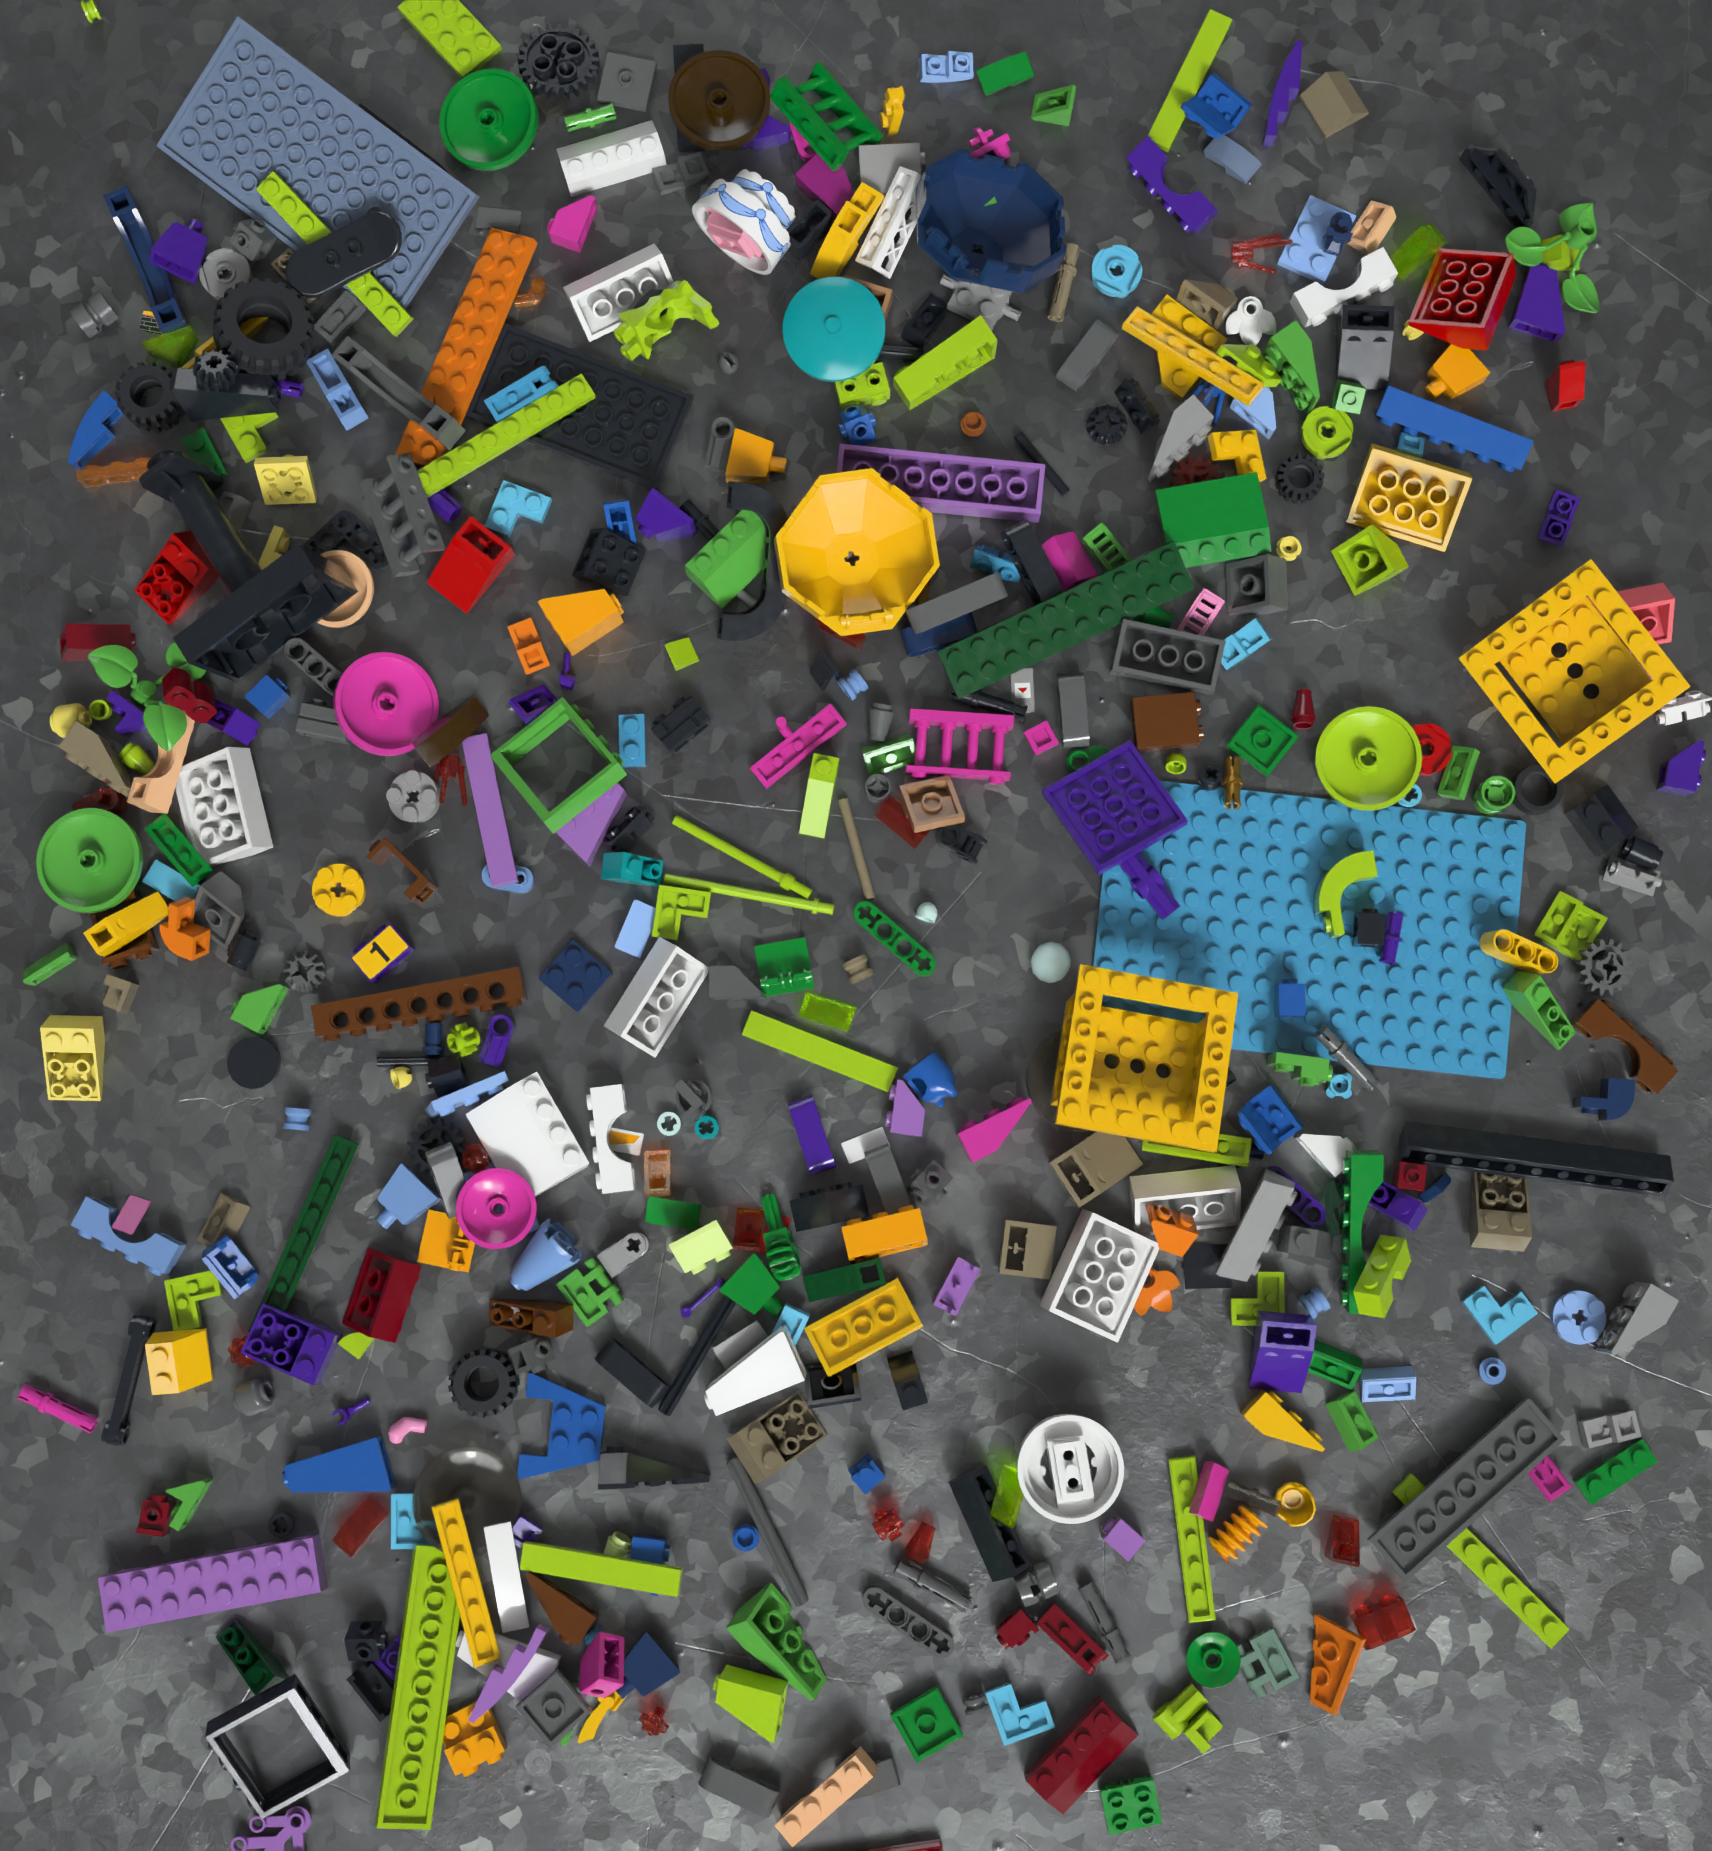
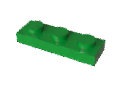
(178, 849)
(1615, 1471)

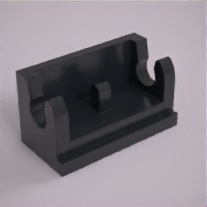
(373, 1688)

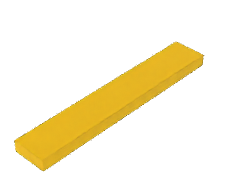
(1193, 356)
(465, 1582)

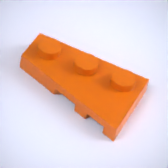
(1334, 1663)

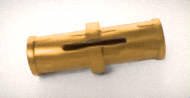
(1232, 783)

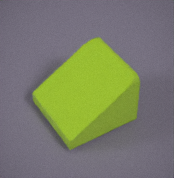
(681, 653)

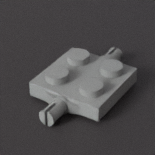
(975, 300)

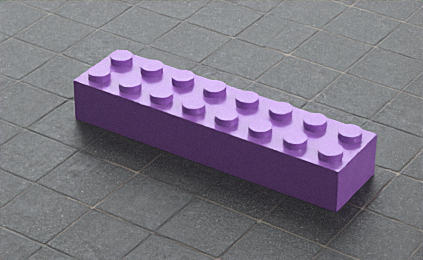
(955, 482)
(212, 1582)

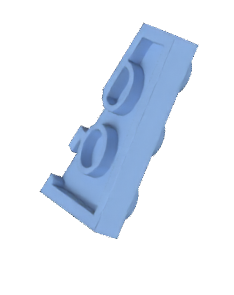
(466, 1096)

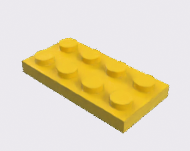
(863, 1327)

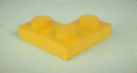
(1240, 446)

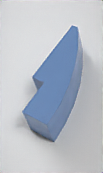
(337, 389)

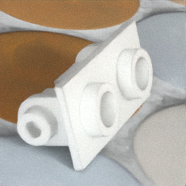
(1692, 704)

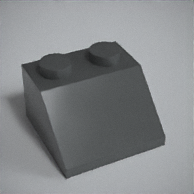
(1257, 586)

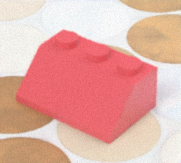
(1653, 608)

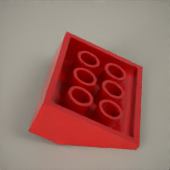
(1464, 296)

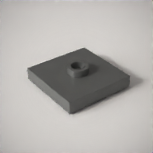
(626, 82)
(554, 1708)

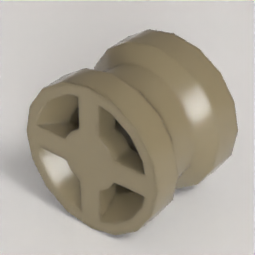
(858, 969)

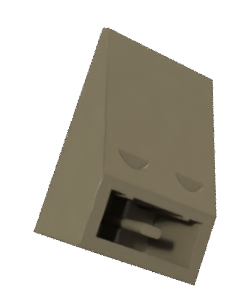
(97, 757)
(1094, 1166)
(1499, 1212)
(776, 1437)

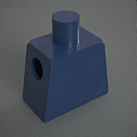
(646, 1667)

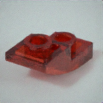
(360, 1526)

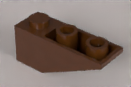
(532, 1316)

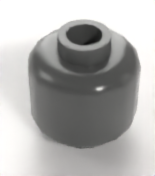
(253, 1396)

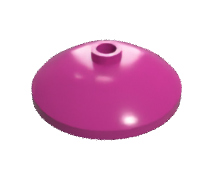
(477, 1208)

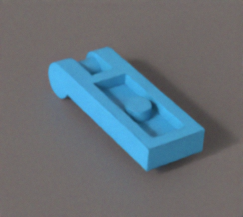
(520, 394)

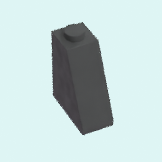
(1305, 1242)

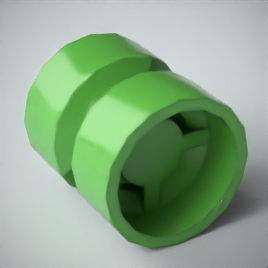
(1493, 795)

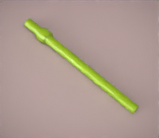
(786, 880)

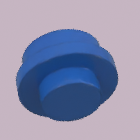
(745, 1537)

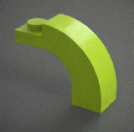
(1351, 869)

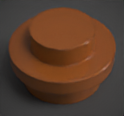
(973, 424)

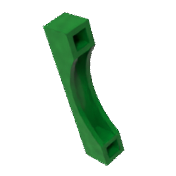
(1363, 1178)

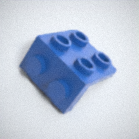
(1217, 107)
(1269, 1119)

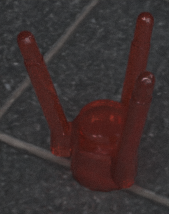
(1243, 251)
(447, 770)

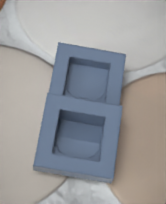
(1236, 159)

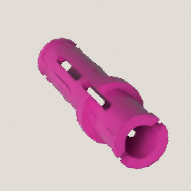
(48, 1403)

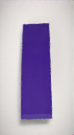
(1285, 90)

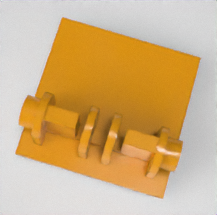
(445, 1243)

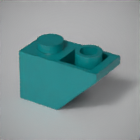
(631, 869)

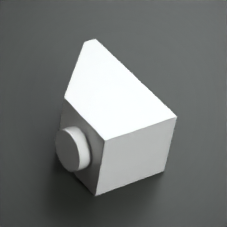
(1326, 1151)

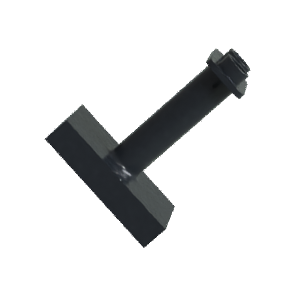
(263, 604)

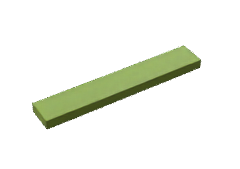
(1189, 78)
(819, 1051)
(1191, 1541)
(601, 1568)

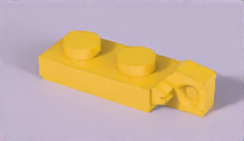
(892, 110)

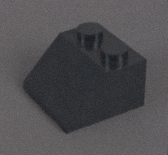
(1601, 821)

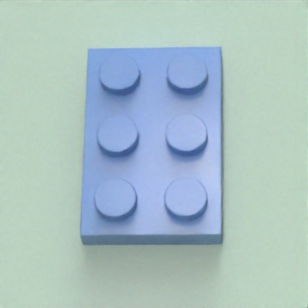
(1306, 252)

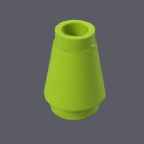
(136, 758)

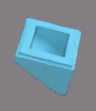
(1410, 444)

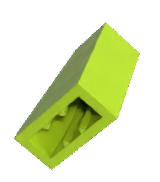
(752, 1699)

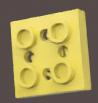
(285, 475)

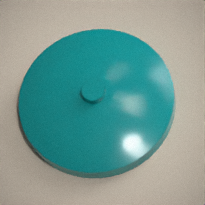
(834, 329)

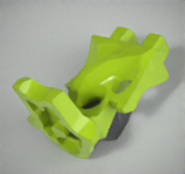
(645, 326)

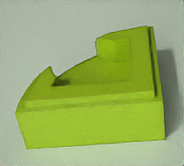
(356, 1343)

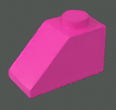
(573, 224)

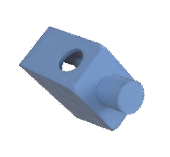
(405, 1197)

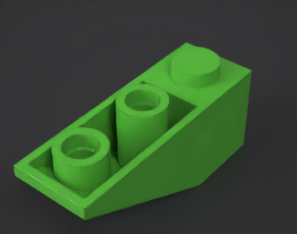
(1539, 1007)

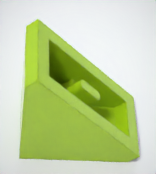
(1560, 256)

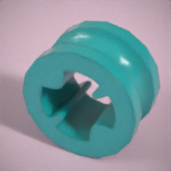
(707, 1135)

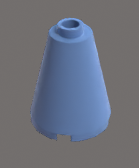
(545, 1256)

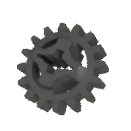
(1592, 969)

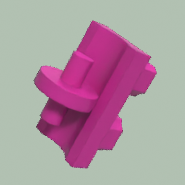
(998, 146)

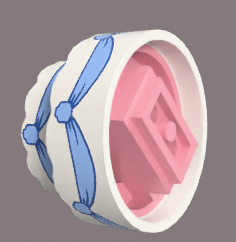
(746, 220)

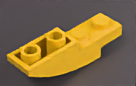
(845, 232)

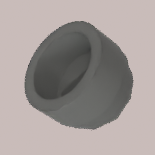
(725, 366)

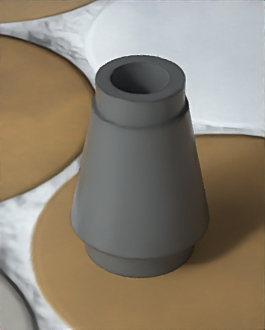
(879, 721)

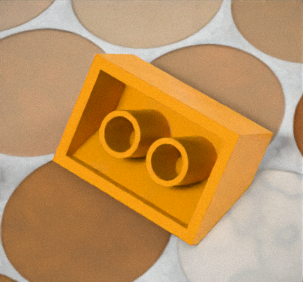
(884, 1234)

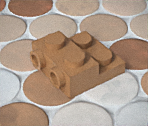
(931, 803)

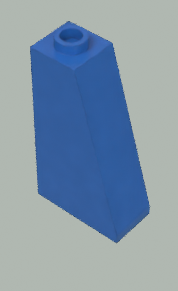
(345, 1469)

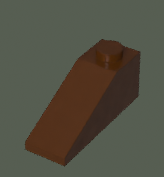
(565, 1612)

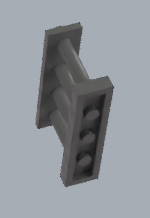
(388, 521)

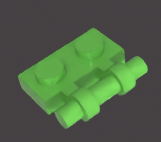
(586, 1301)

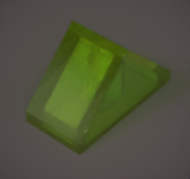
(173, 346)

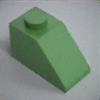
(259, 1007)

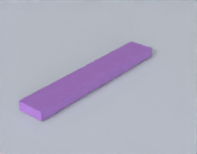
(490, 810)

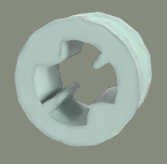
(661, 1120)

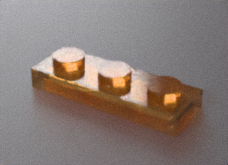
(115, 473)

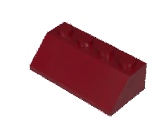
(1080, 1755)

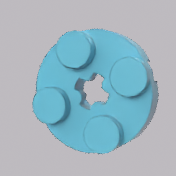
(1119, 285)

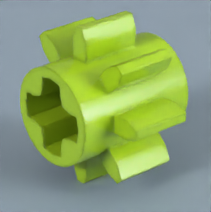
(463, 1039)

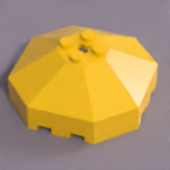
(876, 523)

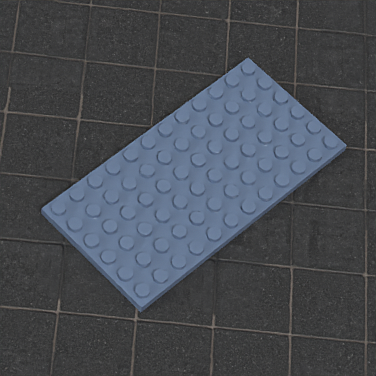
(271, 113)

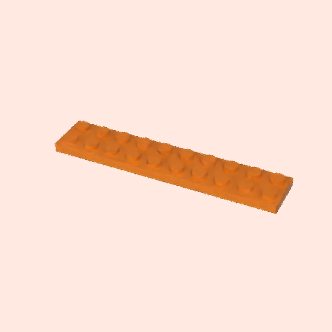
(471, 336)

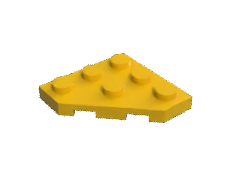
(1174, 376)

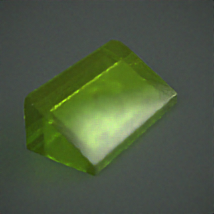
(827, 1012)
(1007, 1497)

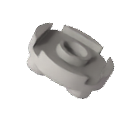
(213, 269)
(428, 798)

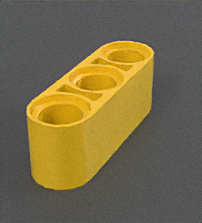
(1508, 952)

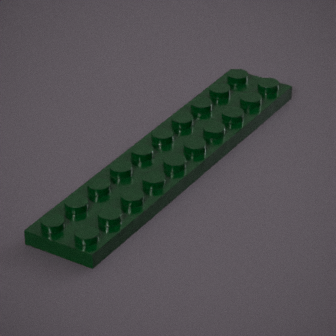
(1065, 619)

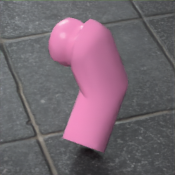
(405, 1425)

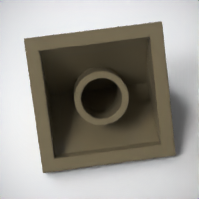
(1333, 103)

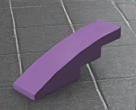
(503, 1678)

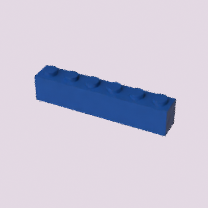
(1453, 427)

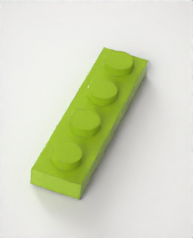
(1230, 1150)

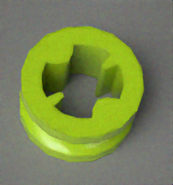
(91, 10)

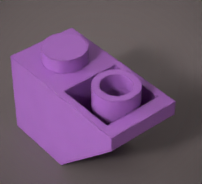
(907, 1112)

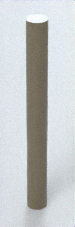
(856, 849)

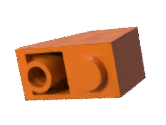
(1172, 1229)

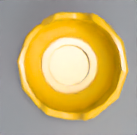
(1297, 1504)

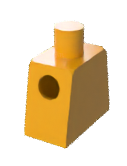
(1455, 373)
(752, 459)

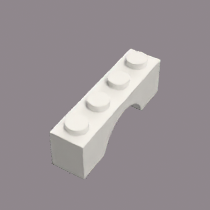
(1316, 302)
(607, 1106)

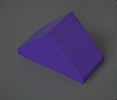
(532, 703)

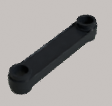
(116, 1430)

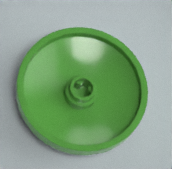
(89, 860)

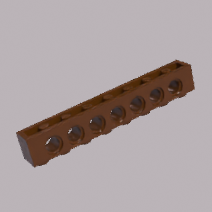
(326, 1014)

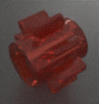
(888, 1524)

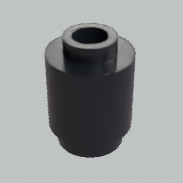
(1641, 853)
(243, 950)

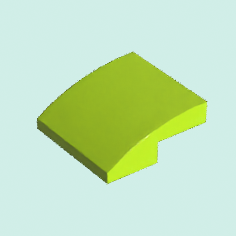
(1569, 926)

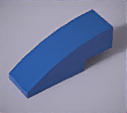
(94, 431)

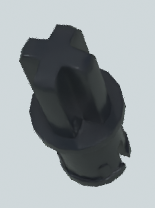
(700, 520)

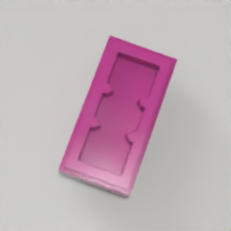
(1549, 1479)

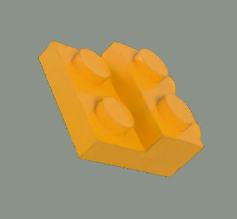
(470, 1742)

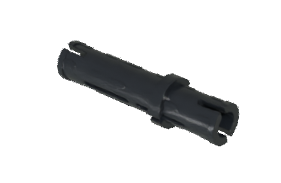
(992, 704)

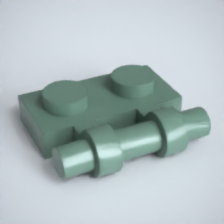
(1273, 1659)

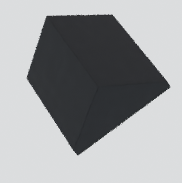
(831, 1390)

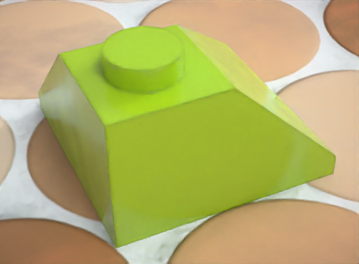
(1369, 559)

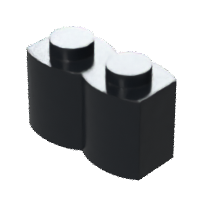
(810, 228)

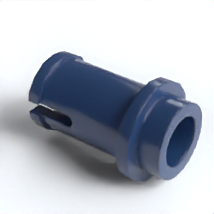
(433, 1039)

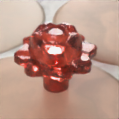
(475, 1158)
(236, 1356)
(653, 1722)

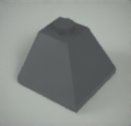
(219, 908)

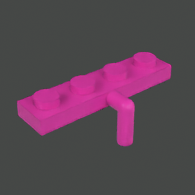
(797, 745)

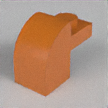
(181, 932)

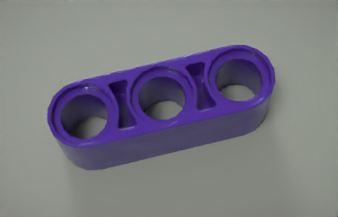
(811, 1135)
(1303, 1202)

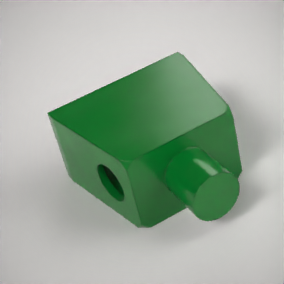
(754, 1287)

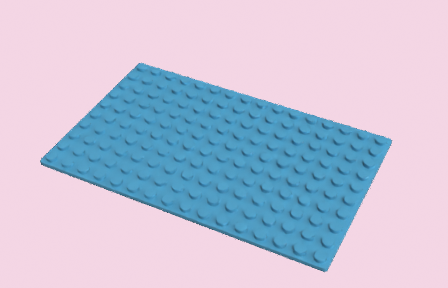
(1251, 921)

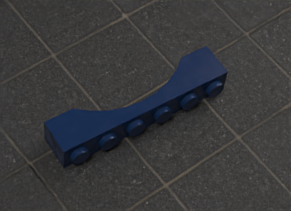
(139, 242)

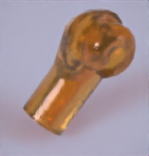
(534, 296)

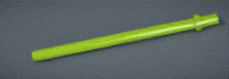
(814, 906)

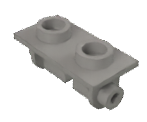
(1632, 876)

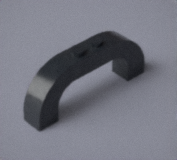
(758, 618)

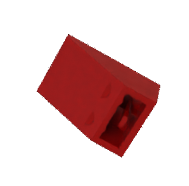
(470, 565)
(177, 577)

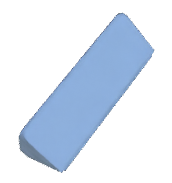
(636, 929)
(1387, 1384)

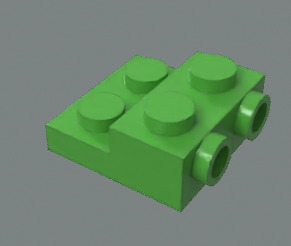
(1304, 1068)

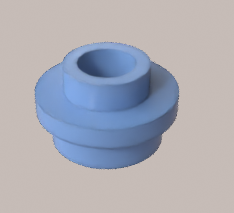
(1484, 1370)

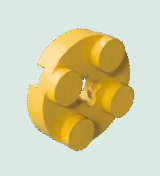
(348, 900)

